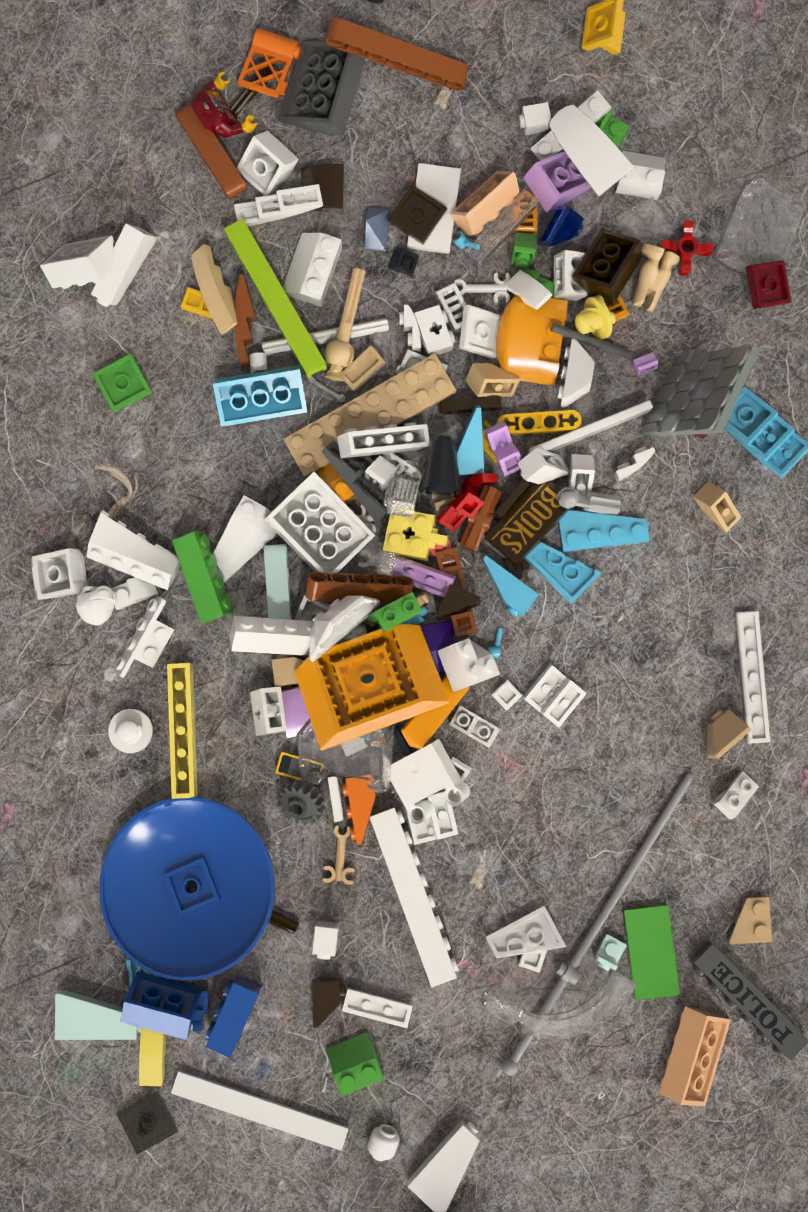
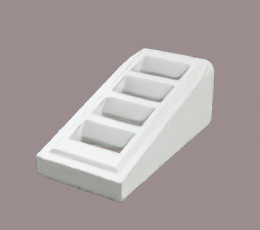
(444, 303)

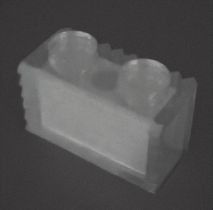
(402, 495)

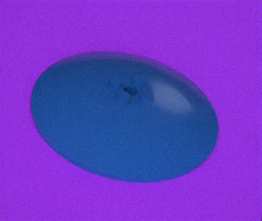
(148, 895)

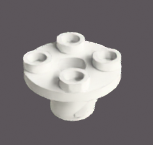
(130, 731)

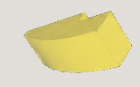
(152, 1058)

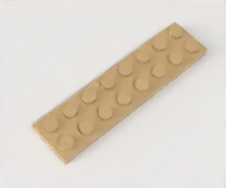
(383, 405)

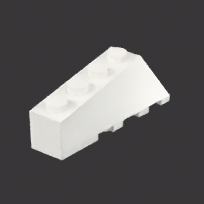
(131, 553)

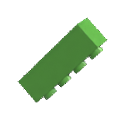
(202, 576)

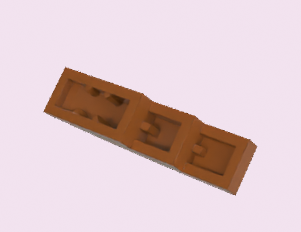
(244, 315)

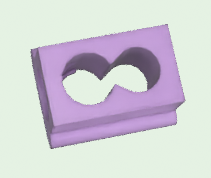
(645, 364)

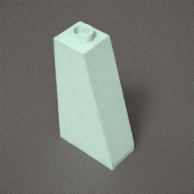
(89, 1019)

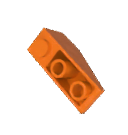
(360, 807)

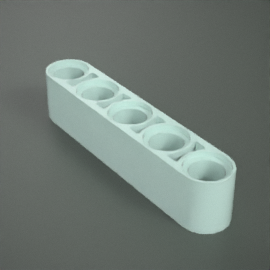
(277, 581)

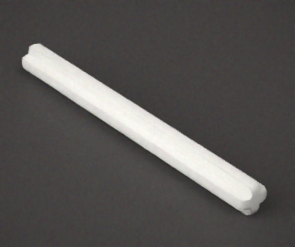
(329, 335)

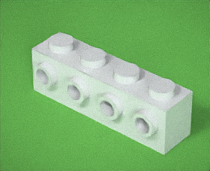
(383, 441)

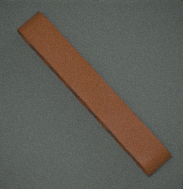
(396, 54)

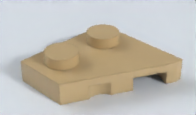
(753, 922)

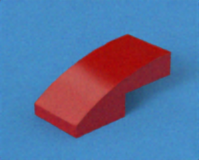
(461, 507)

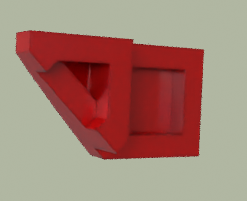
(477, 481)

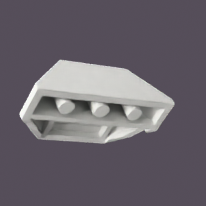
(338, 622)

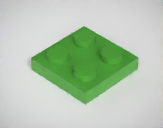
(122, 383)

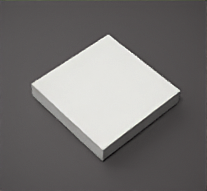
(479, 331)

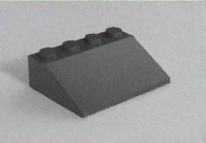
(322, 88)

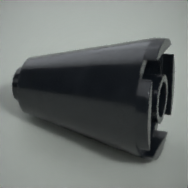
(441, 469)

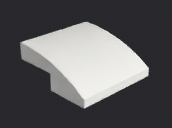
(554, 695)
(438, 826)

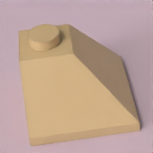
(724, 732)

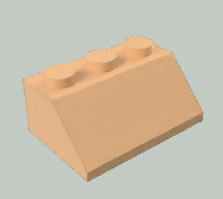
(486, 202)

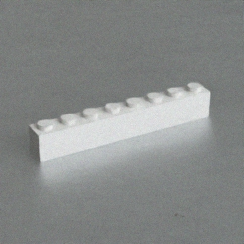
(413, 897)

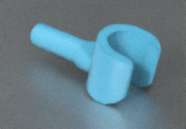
(463, 241)
(496, 650)

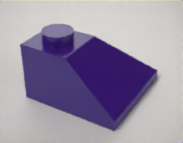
(437, 637)

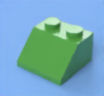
(354, 1063)

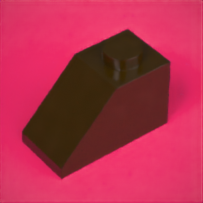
(326, 998)

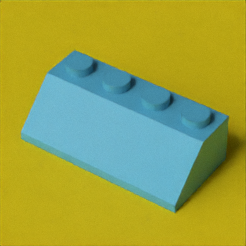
(260, 395)

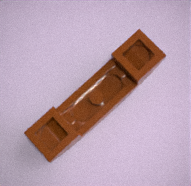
(449, 562)

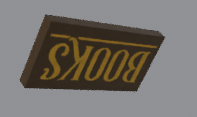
(527, 522)

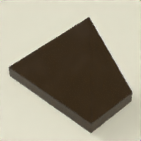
(456, 602)

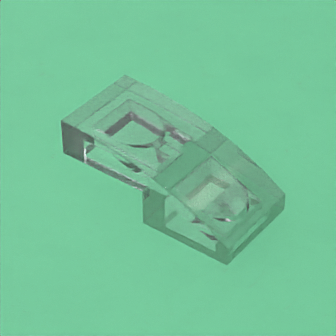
(285, 426)

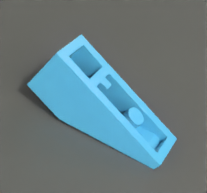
(470, 446)
(512, 591)

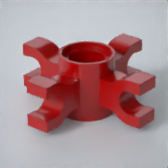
(703, 249)

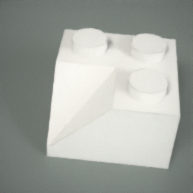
(467, 664)

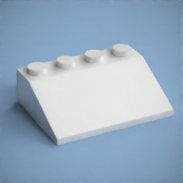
(319, 526)

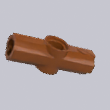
(481, 520)

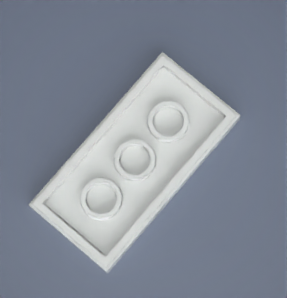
(442, 185)

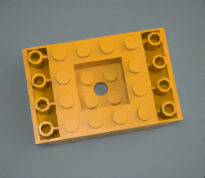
(401, 688)

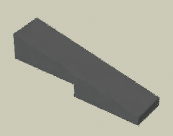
(351, 473)

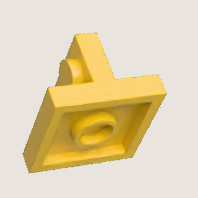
(604, 26)

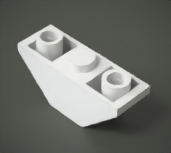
(577, 374)

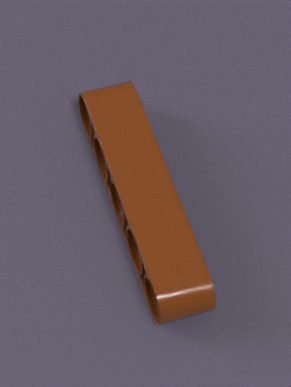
(211, 152)
(333, 586)

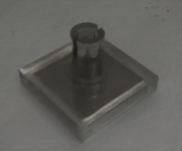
(147, 1122)

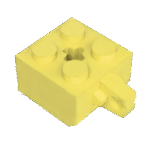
(418, 545)

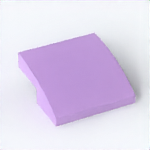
(295, 710)

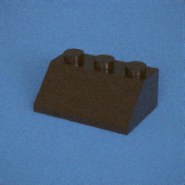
(608, 265)

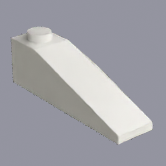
(243, 537)

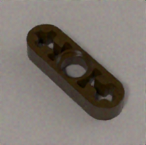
(466, 405)

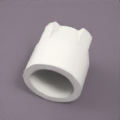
(258, 362)

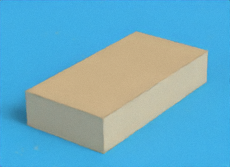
(363, 368)

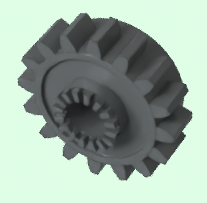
(301, 801)

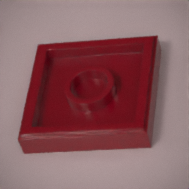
(768, 284)

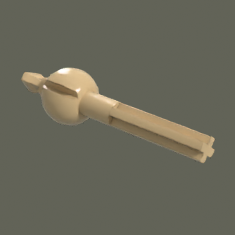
(339, 351)

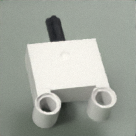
(423, 774)

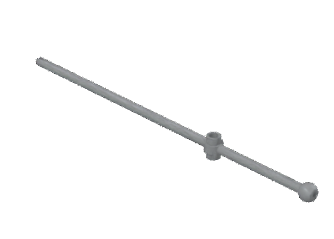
(568, 972)

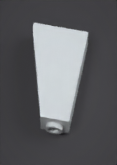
(127, 258)
(444, 1168)

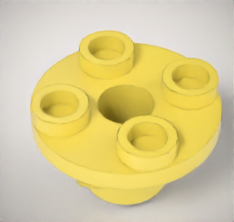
(595, 318)

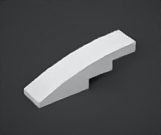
(279, 206)

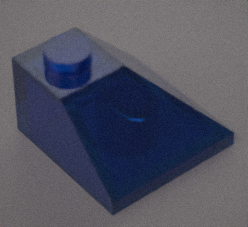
(562, 227)

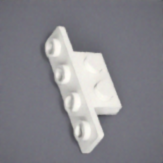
(147, 641)

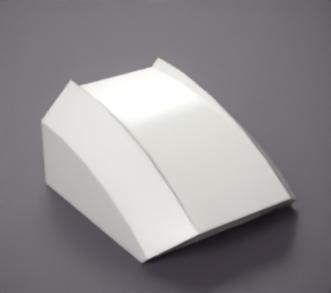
(59, 573)

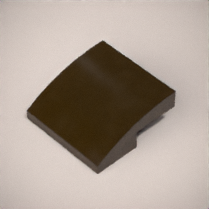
(330, 180)

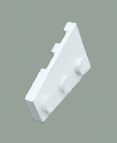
(526, 935)

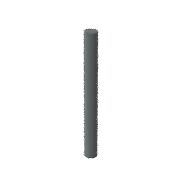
(561, 330)

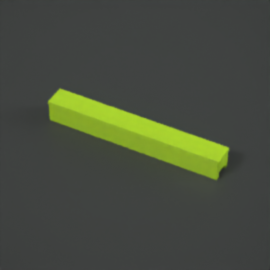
(275, 298)

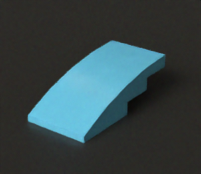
(765, 434)

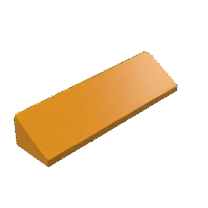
(423, 726)

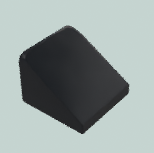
(403, 261)

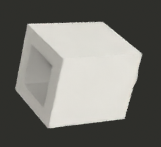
(535, 118)

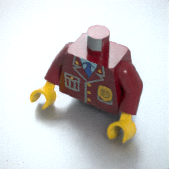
(216, 113)

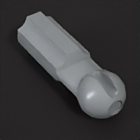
(591, 501)

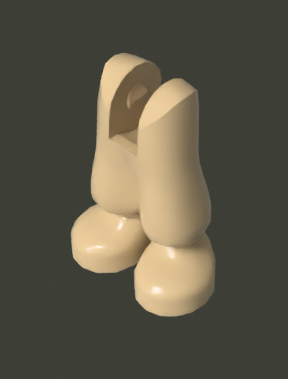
(651, 278)

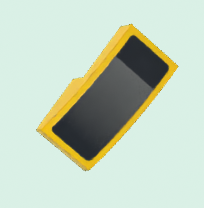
(289, 766)

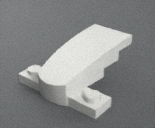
(585, 143)

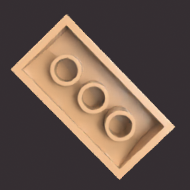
(694, 1057)

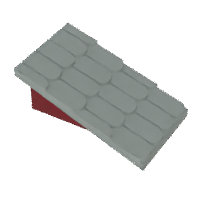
(700, 392)

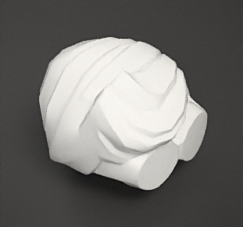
(96, 605)

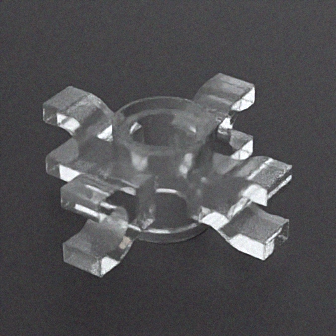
(385, 563)

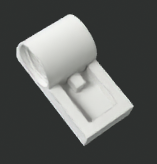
(736, 795)

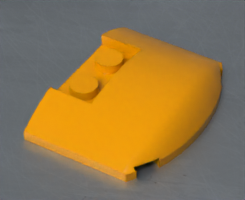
(527, 344)

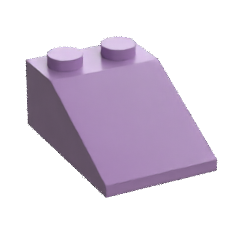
(555, 181)

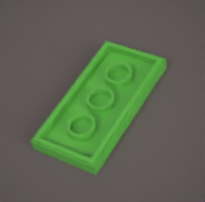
(651, 952)

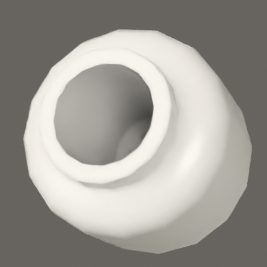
(383, 1142)

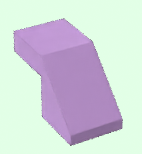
(503, 448)

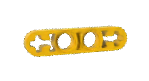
(539, 418)

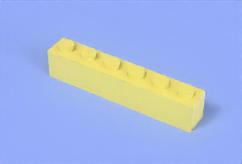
(182, 730)

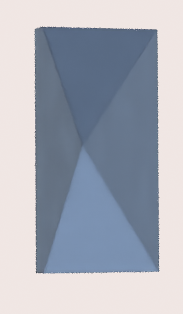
(376, 229)

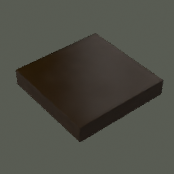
(417, 214)

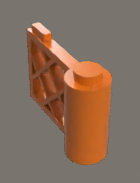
(277, 49)

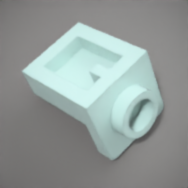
(609, 952)

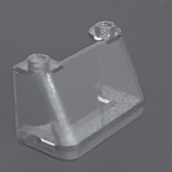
(360, 758)

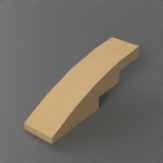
(215, 294)

